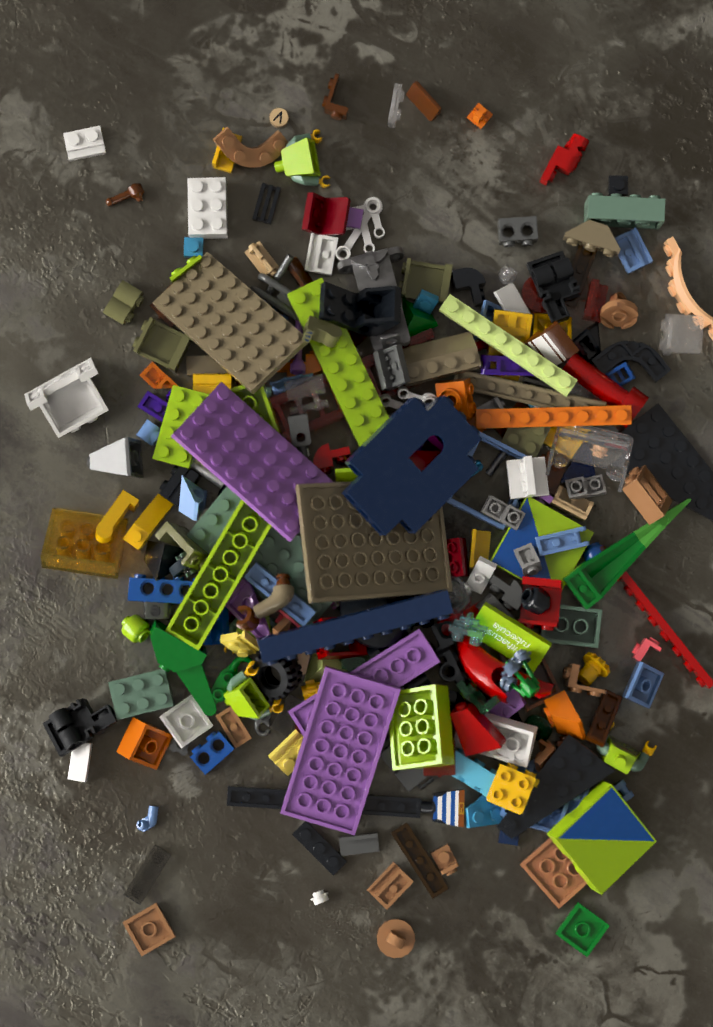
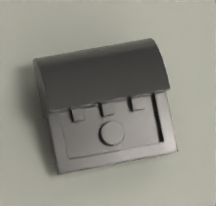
(391, 367)
(511, 593)

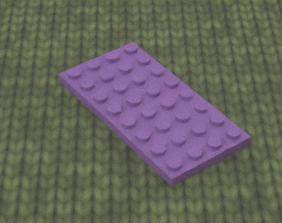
(249, 457)
(340, 750)

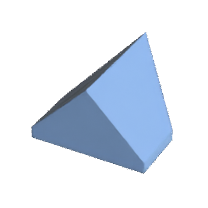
(192, 499)

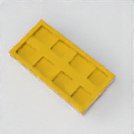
(517, 325)

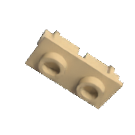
(262, 259)

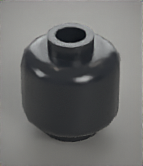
(535, 600)

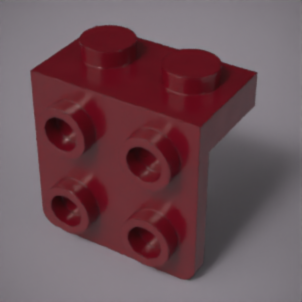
(326, 215)

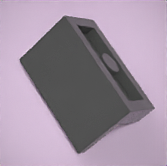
(359, 843)

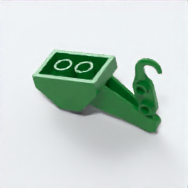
(187, 663)

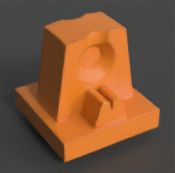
(479, 116)

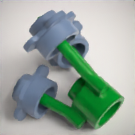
(508, 682)

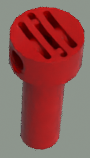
(603, 386)

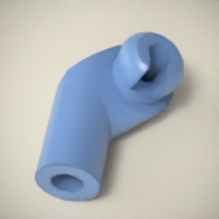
(149, 821)

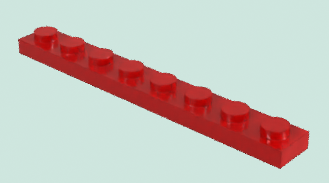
(666, 631)

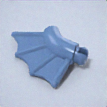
(278, 386)

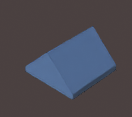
(643, 684)

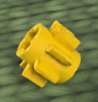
(310, 688)

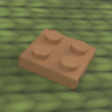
(149, 929)

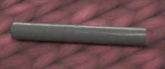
(281, 271)

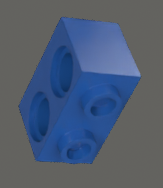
(216, 756)

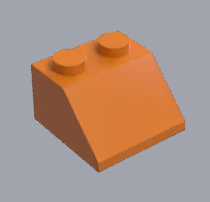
(563, 716)
(144, 743)

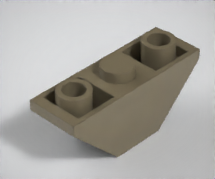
(594, 237)

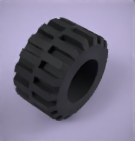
(269, 685)

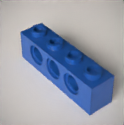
(137, 593)

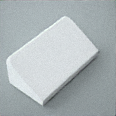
(511, 299)
(80, 762)

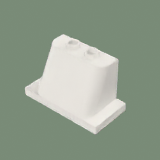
(69, 399)

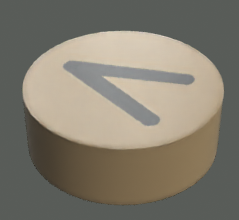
(279, 118)

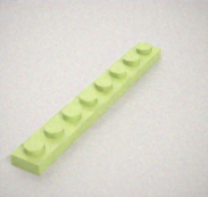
(508, 345)

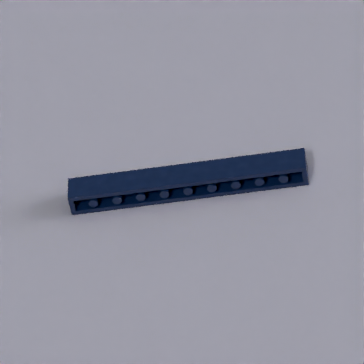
(354, 626)

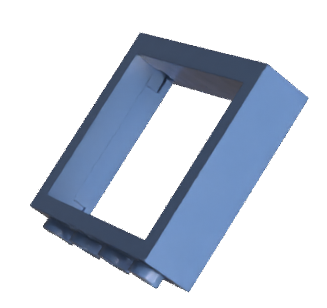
(514, 502)

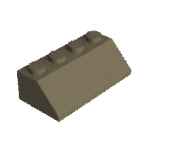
(441, 358)

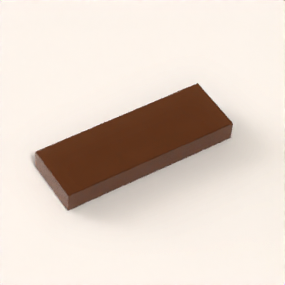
(603, 718)

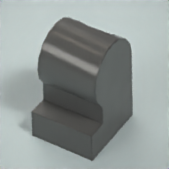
(157, 610)

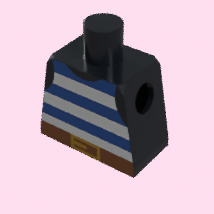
(446, 807)

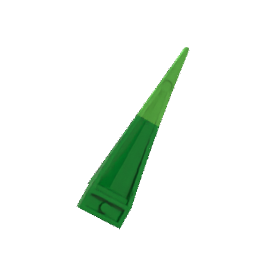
(599, 573)

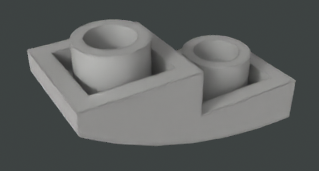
(585, 487)
(502, 512)

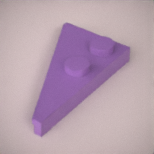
(246, 596)

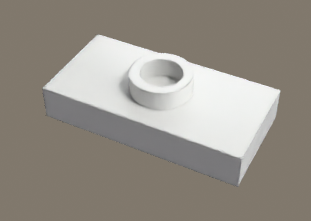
(481, 574)

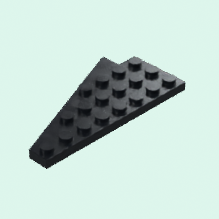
(671, 460)

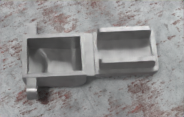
(376, 270)

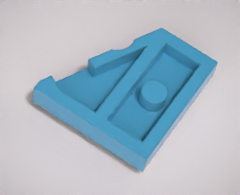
(482, 813)

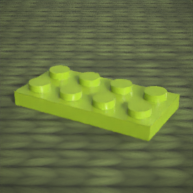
(179, 407)

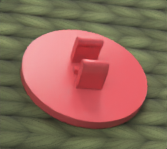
(282, 614)

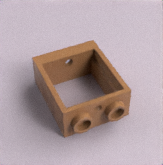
(646, 494)

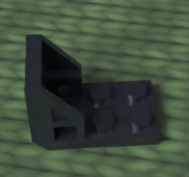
(364, 313)

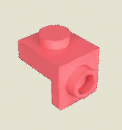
(640, 649)

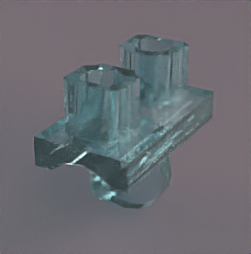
(470, 627)

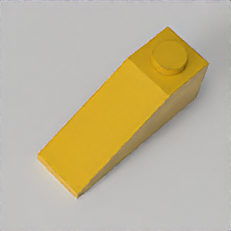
(148, 522)

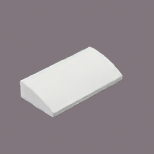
(518, 744)

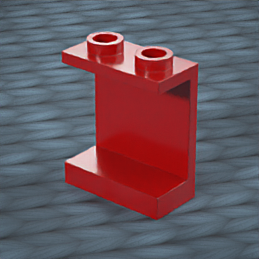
(550, 617)

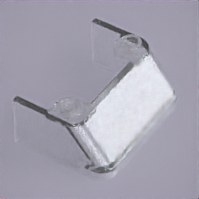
(592, 447)

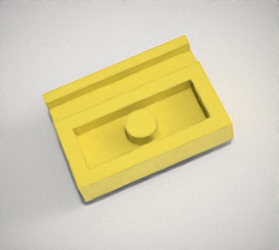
(240, 644)
(286, 752)

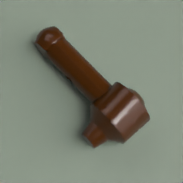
(134, 191)

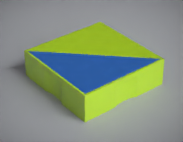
(537, 522)
(602, 837)

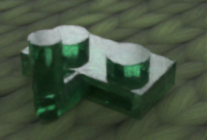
(477, 697)

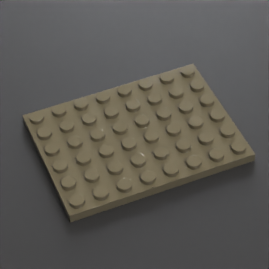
(353, 562)

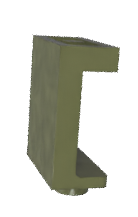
(425, 276)
(161, 344)
(177, 536)

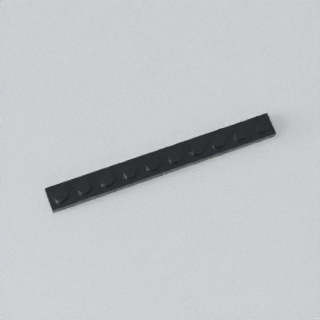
(274, 799)

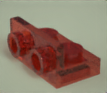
(595, 300)

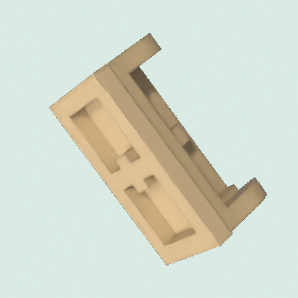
(576, 507)

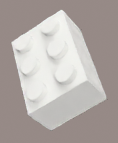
(207, 208)

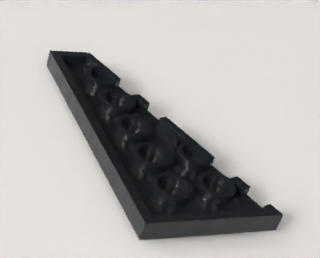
(562, 778)

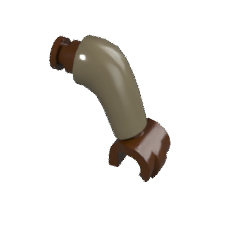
(279, 598)

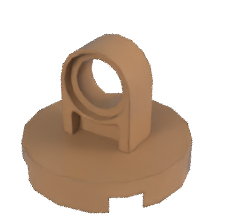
(619, 312)
(395, 938)

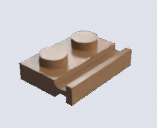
(390, 885)

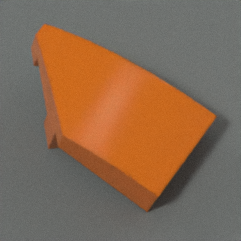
(156, 377)

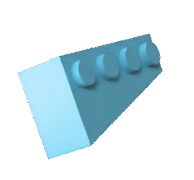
(473, 773)

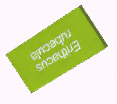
(510, 636)

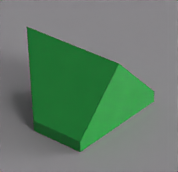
(417, 320)

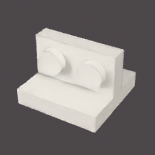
(527, 477)

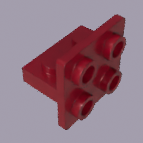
(458, 557)

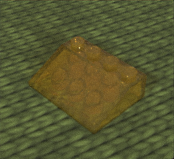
(73, 547)

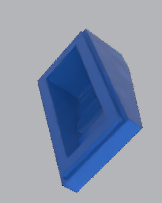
(625, 365)

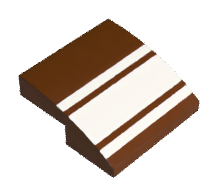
(552, 344)

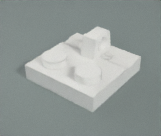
(186, 721)

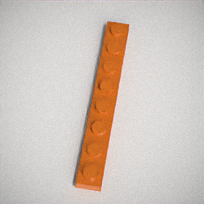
(554, 416)

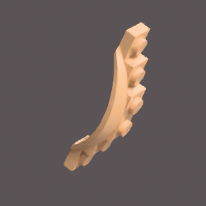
(678, 288)

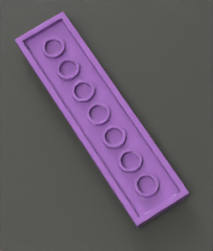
(392, 666)

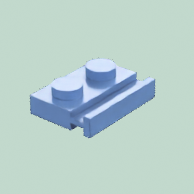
(633, 251)

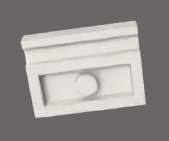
(84, 143)
(321, 254)

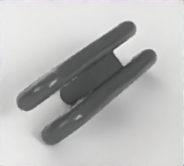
(281, 301)

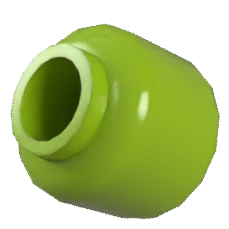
(135, 628)

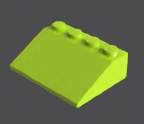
(422, 729)

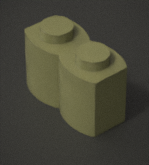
(123, 303)

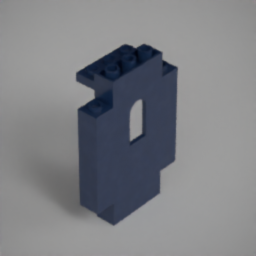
(391, 486)

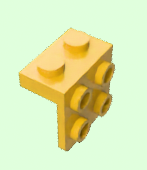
(512, 788)

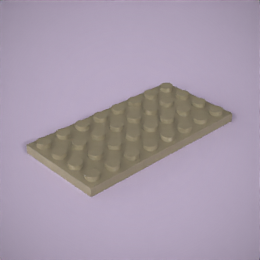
(230, 323)

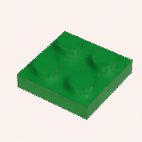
(582, 929)

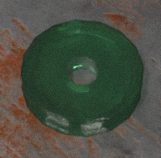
(544, 726)

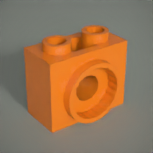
(462, 390)

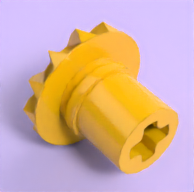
(593, 668)

